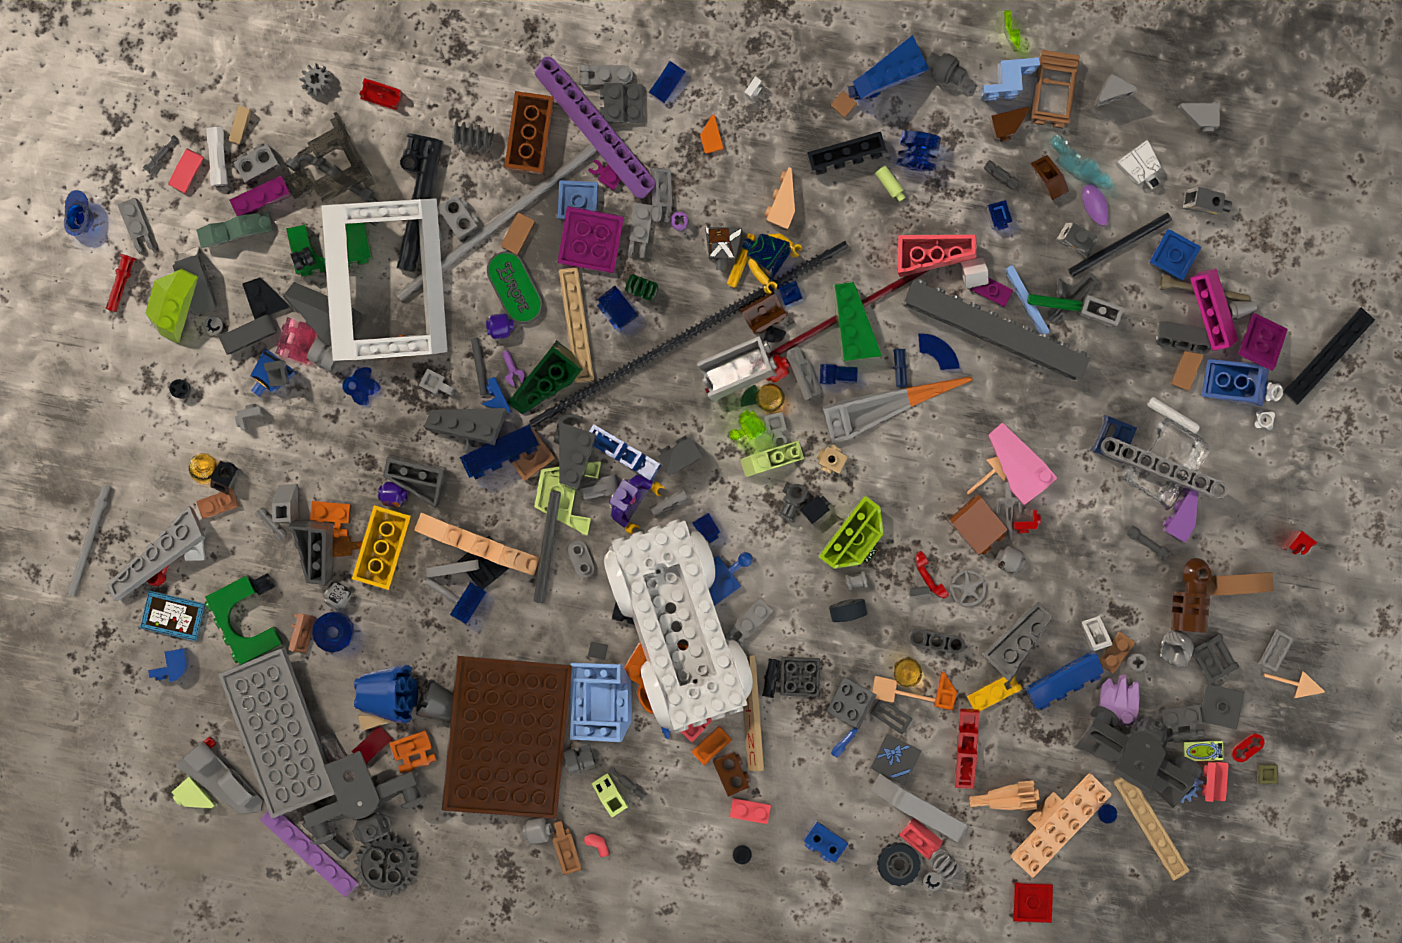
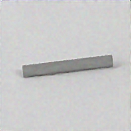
(441, 590)

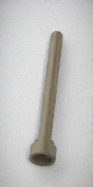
(1167, 282)

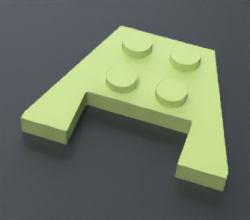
(550, 481)

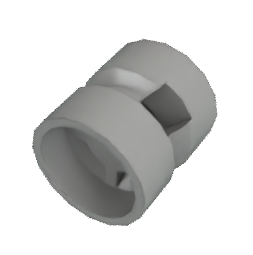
(321, 353)

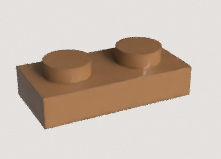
(1116, 652)

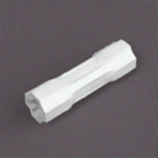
(215, 142)

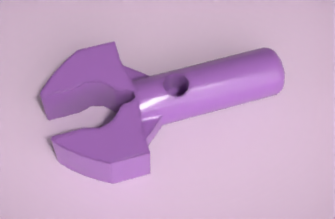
(512, 369)

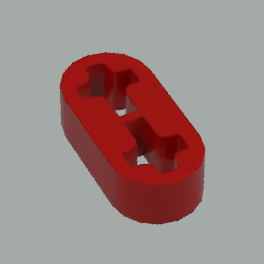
(1244, 744)

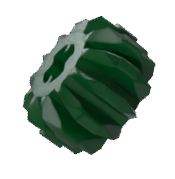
(641, 287)

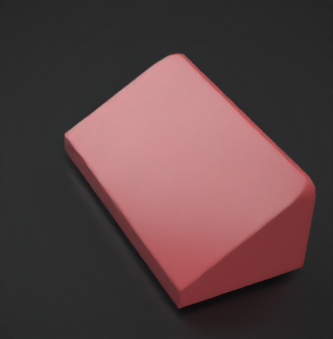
(921, 838)

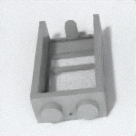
(737, 368)

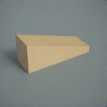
(239, 125)
(370, 721)

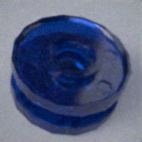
(321, 631)

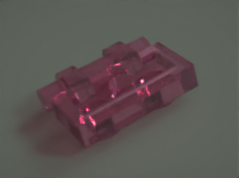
(302, 341)

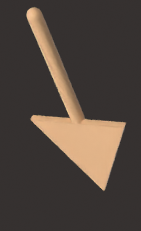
(997, 467)
(1305, 687)

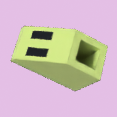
(609, 795)

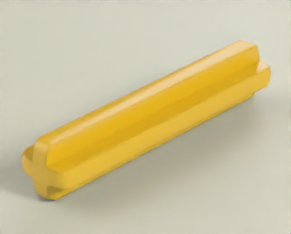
(739, 265)

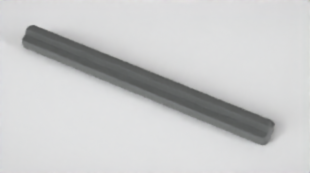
(547, 546)

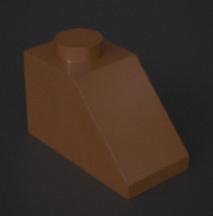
(1007, 123)
(1050, 177)

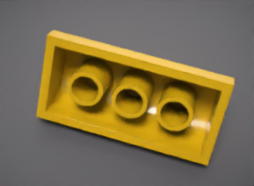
(381, 547)

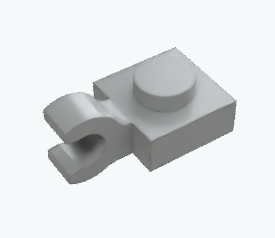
(434, 383)

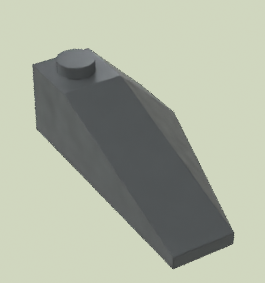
(315, 310)

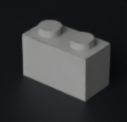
(1101, 311)

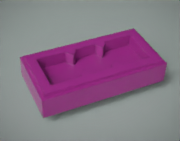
(994, 292)

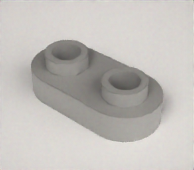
(581, 558)

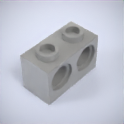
(259, 169)
(454, 219)

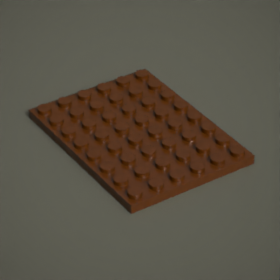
(506, 737)

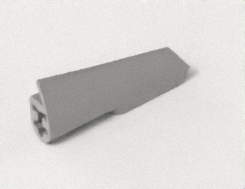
(223, 782)

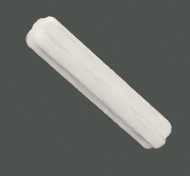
(1167, 411)

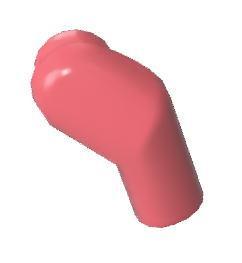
(598, 842)

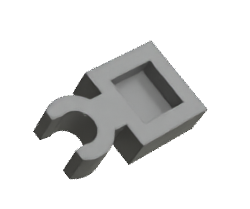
(776, 424)

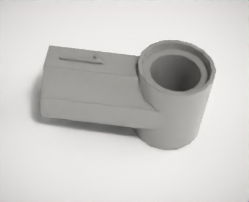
(604, 487)

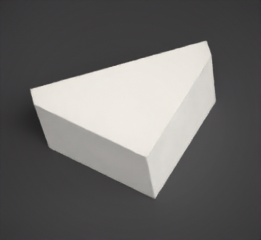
(1096, 633)

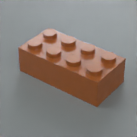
(529, 133)

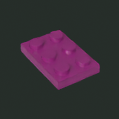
(1262, 341)

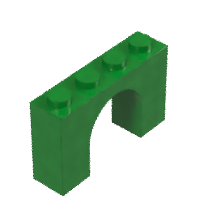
(357, 246)
(221, 604)

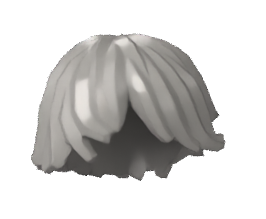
(1176, 648)

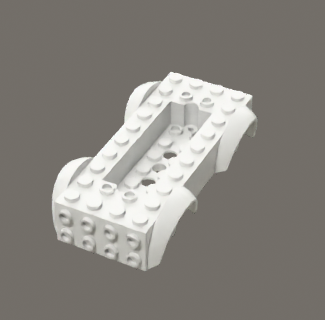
(678, 569)

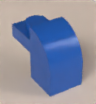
(177, 666)

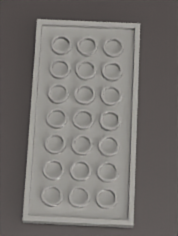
(277, 732)

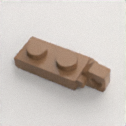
(565, 849)

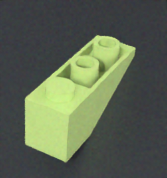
(772, 458)

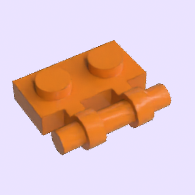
(331, 512)
(410, 746)

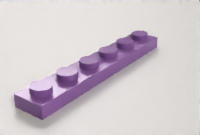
(311, 853)

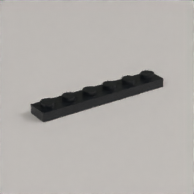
(1328, 356)

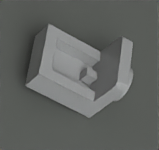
(249, 411)

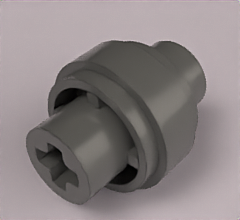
(946, 69)

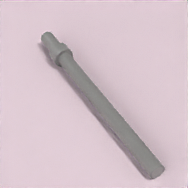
(100, 504)

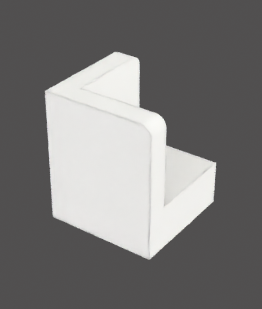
(974, 272)

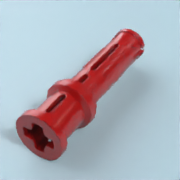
(122, 274)

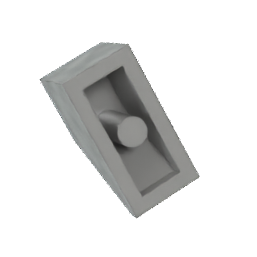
(1202, 115)

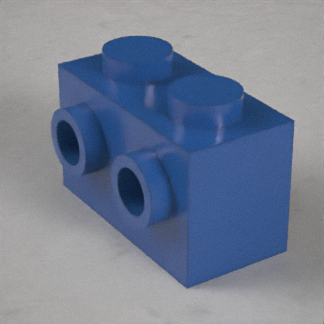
(825, 842)

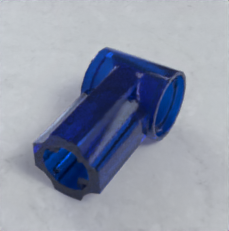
(837, 374)

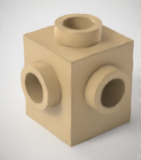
(839, 459)

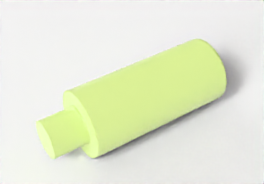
(890, 183)

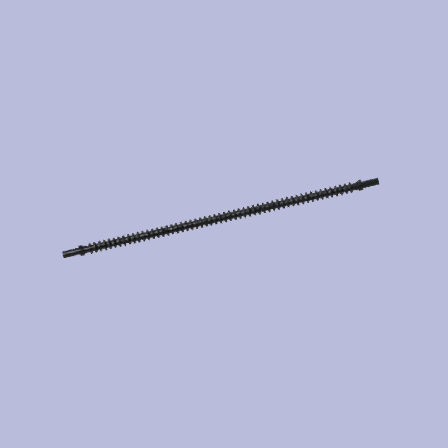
(550, 412)

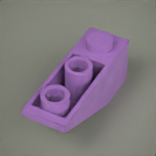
(1184, 517)

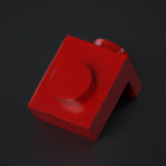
(1023, 527)

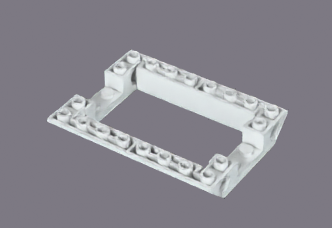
(338, 287)

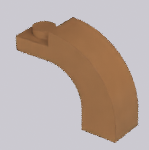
(1240, 584)

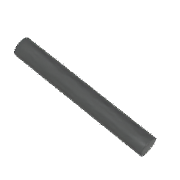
(479, 366)

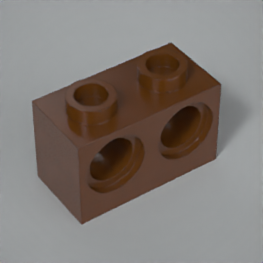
(727, 774)

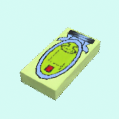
(1203, 750)

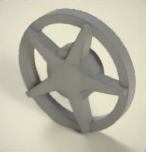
(968, 588)

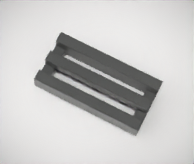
(905, 724)

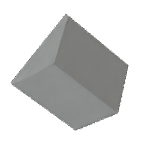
(1114, 90)

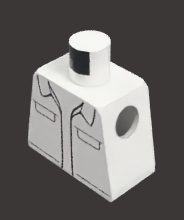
(1140, 165)

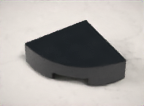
(774, 334)

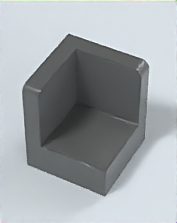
(277, 373)

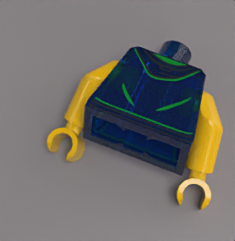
(768, 255)

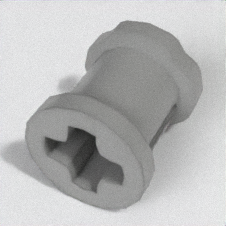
(856, 580)
(1140, 666)

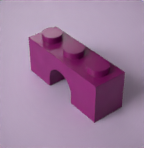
(262, 195)

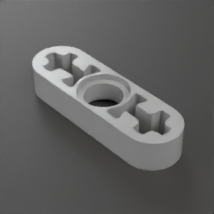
(451, 568)

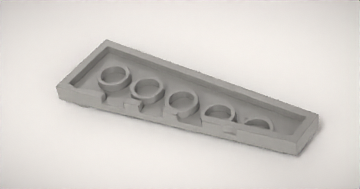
(171, 544)

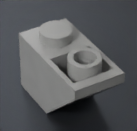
(285, 504)

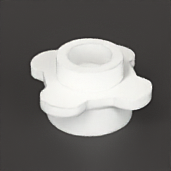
(1273, 391)
(1269, 419)

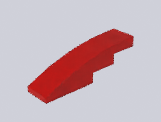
(967, 748)

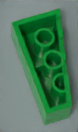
(853, 326)

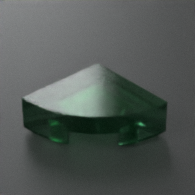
(749, 397)

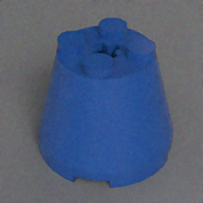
(387, 693)

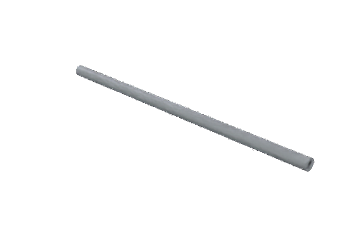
(503, 217)

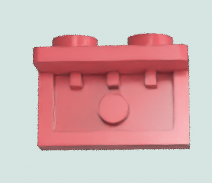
(1216, 781)

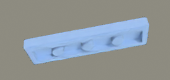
(1023, 295)

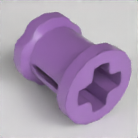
(679, 227)

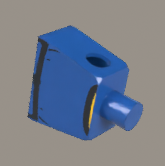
(261, 375)

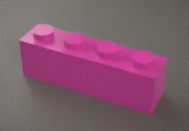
(1214, 309)

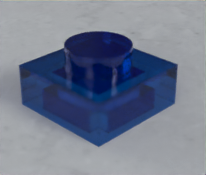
(790, 293)

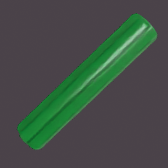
(1054, 302)

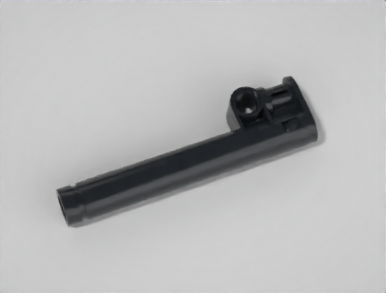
(426, 159)

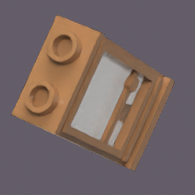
(1054, 88)

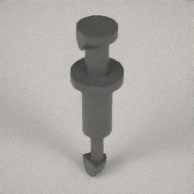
(159, 155)
(628, 784)

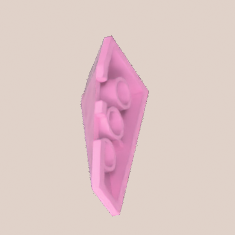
(1022, 467)

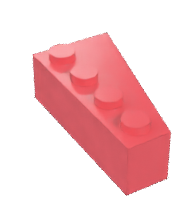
(930, 252)

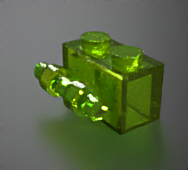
(749, 425)

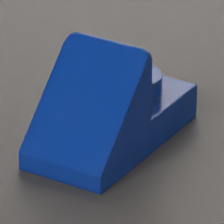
(499, 400)

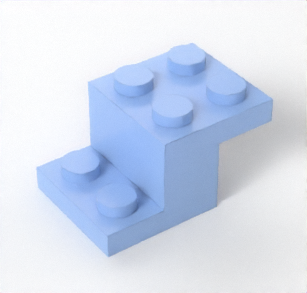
(1009, 79)

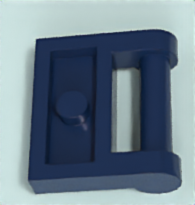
(1122, 432)

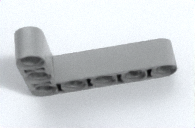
(919, 808)

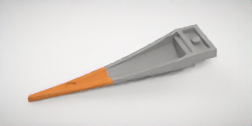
(859, 413)

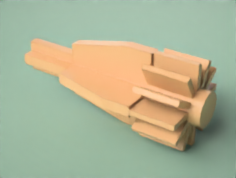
(1009, 797)

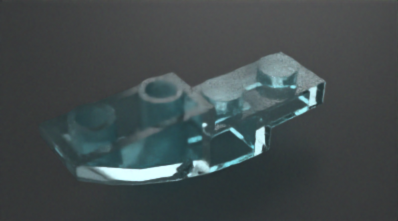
(1084, 171)

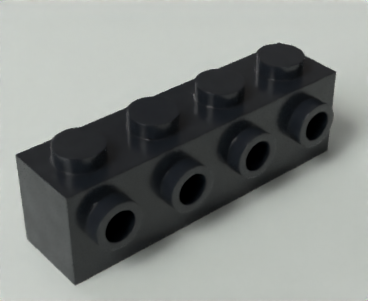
(846, 152)

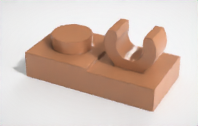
(217, 504)
(302, 632)

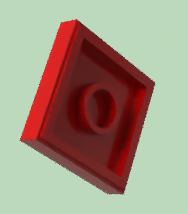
(1032, 902)

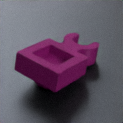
(607, 175)

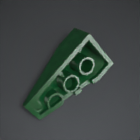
(551, 374)

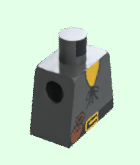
(1206, 201)

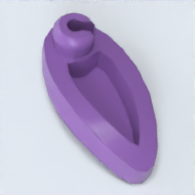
(1095, 204)

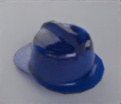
(77, 213)

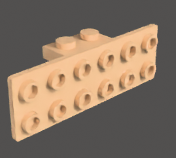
(1058, 822)

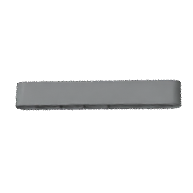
(1171, 476)

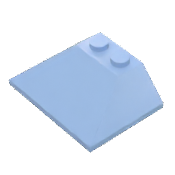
(600, 702)

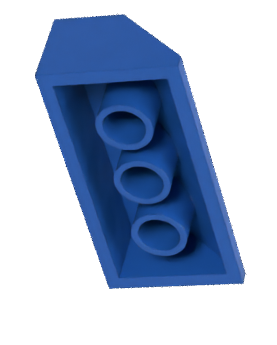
(1063, 680)

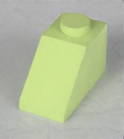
(192, 794)

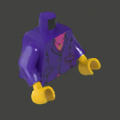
(628, 497)

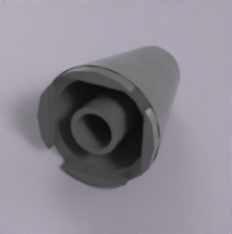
(435, 702)

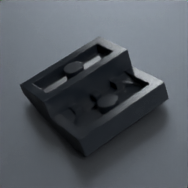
(487, 571)

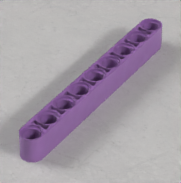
(594, 127)

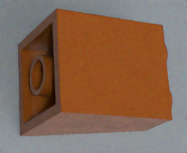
(978, 525)

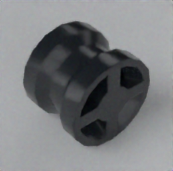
(176, 387)
(263, 584)

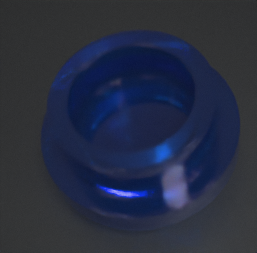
(1107, 813)

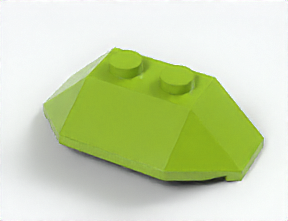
(171, 303)
(855, 536)

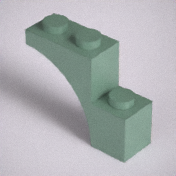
(233, 229)

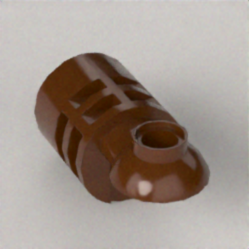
(1191, 607)

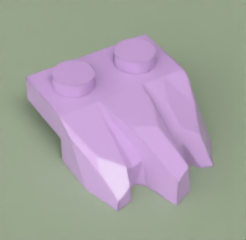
(1121, 699)

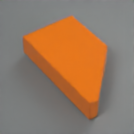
(710, 137)
(945, 694)

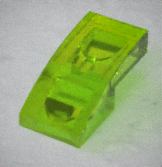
(1012, 35)

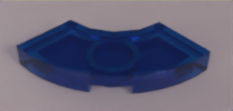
(938, 350)

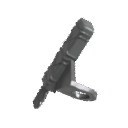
(1073, 293)

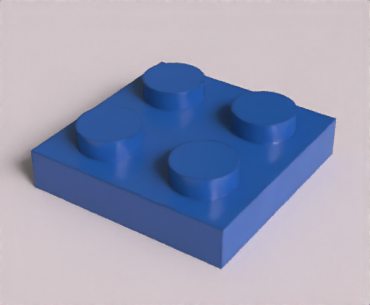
(1174, 254)

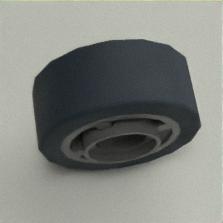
(848, 610)

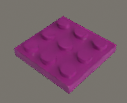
(590, 239)

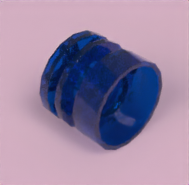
(918, 146)

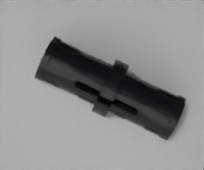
(771, 678)

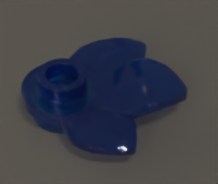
(363, 386)

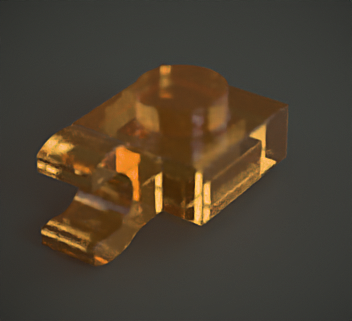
(343, 546)

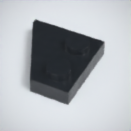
(263, 298)

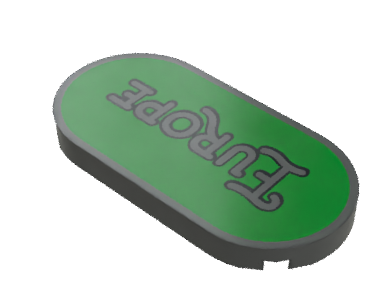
(514, 287)

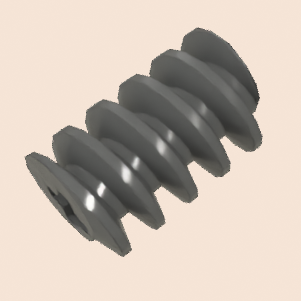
(472, 136)

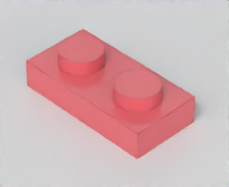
(750, 810)

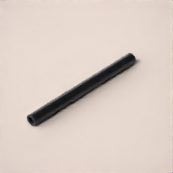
(1120, 244)

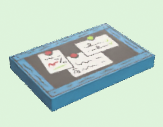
(172, 615)

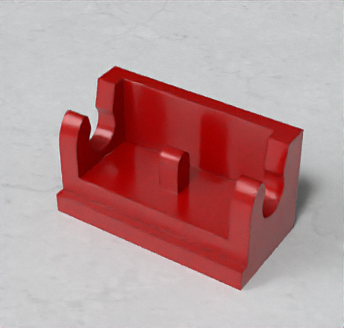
(380, 94)
(1298, 541)

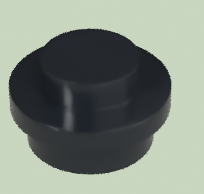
(742, 854)

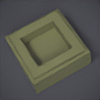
(1267, 773)

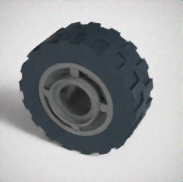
(910, 866)

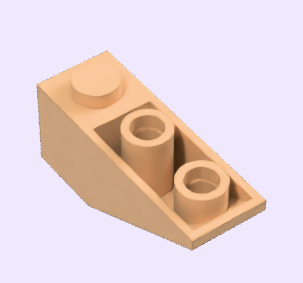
(783, 207)

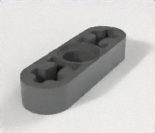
(334, 844)

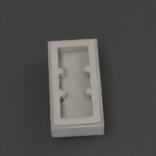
(1276, 650)

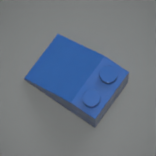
(1235, 382)

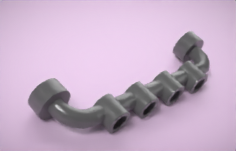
(293, 164)

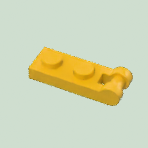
(993, 693)

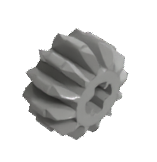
(309, 83)
(945, 865)

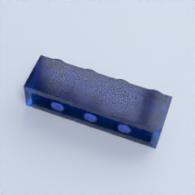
(505, 449)

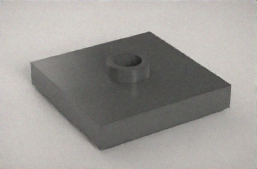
(1221, 706)

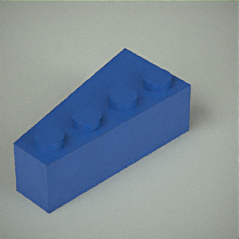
(895, 68)

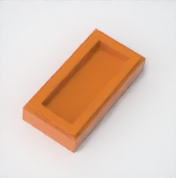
(711, 745)

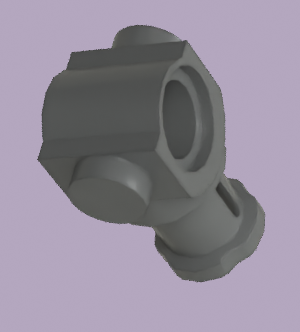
(791, 501)

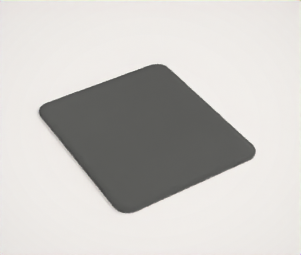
(597, 650)

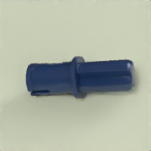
(900, 367)

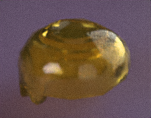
(770, 398)
(202, 468)
(907, 672)

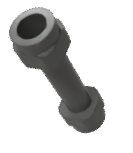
(1161, 551)

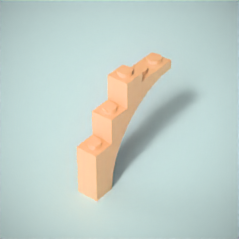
(477, 544)

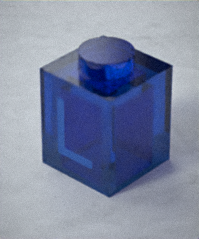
(999, 215)

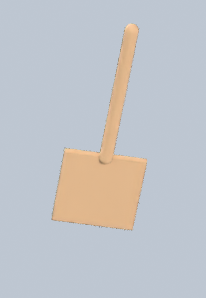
(886, 690)

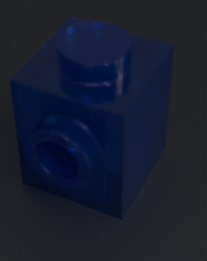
(707, 527)

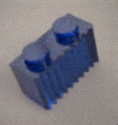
(617, 308)

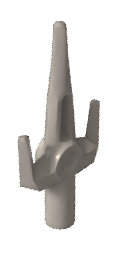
(1009, 502)

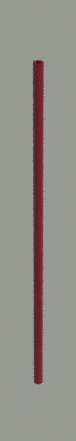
(831, 321)

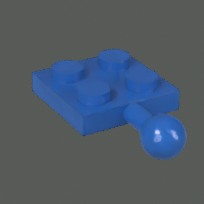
(724, 580)

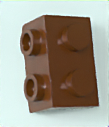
(763, 313)

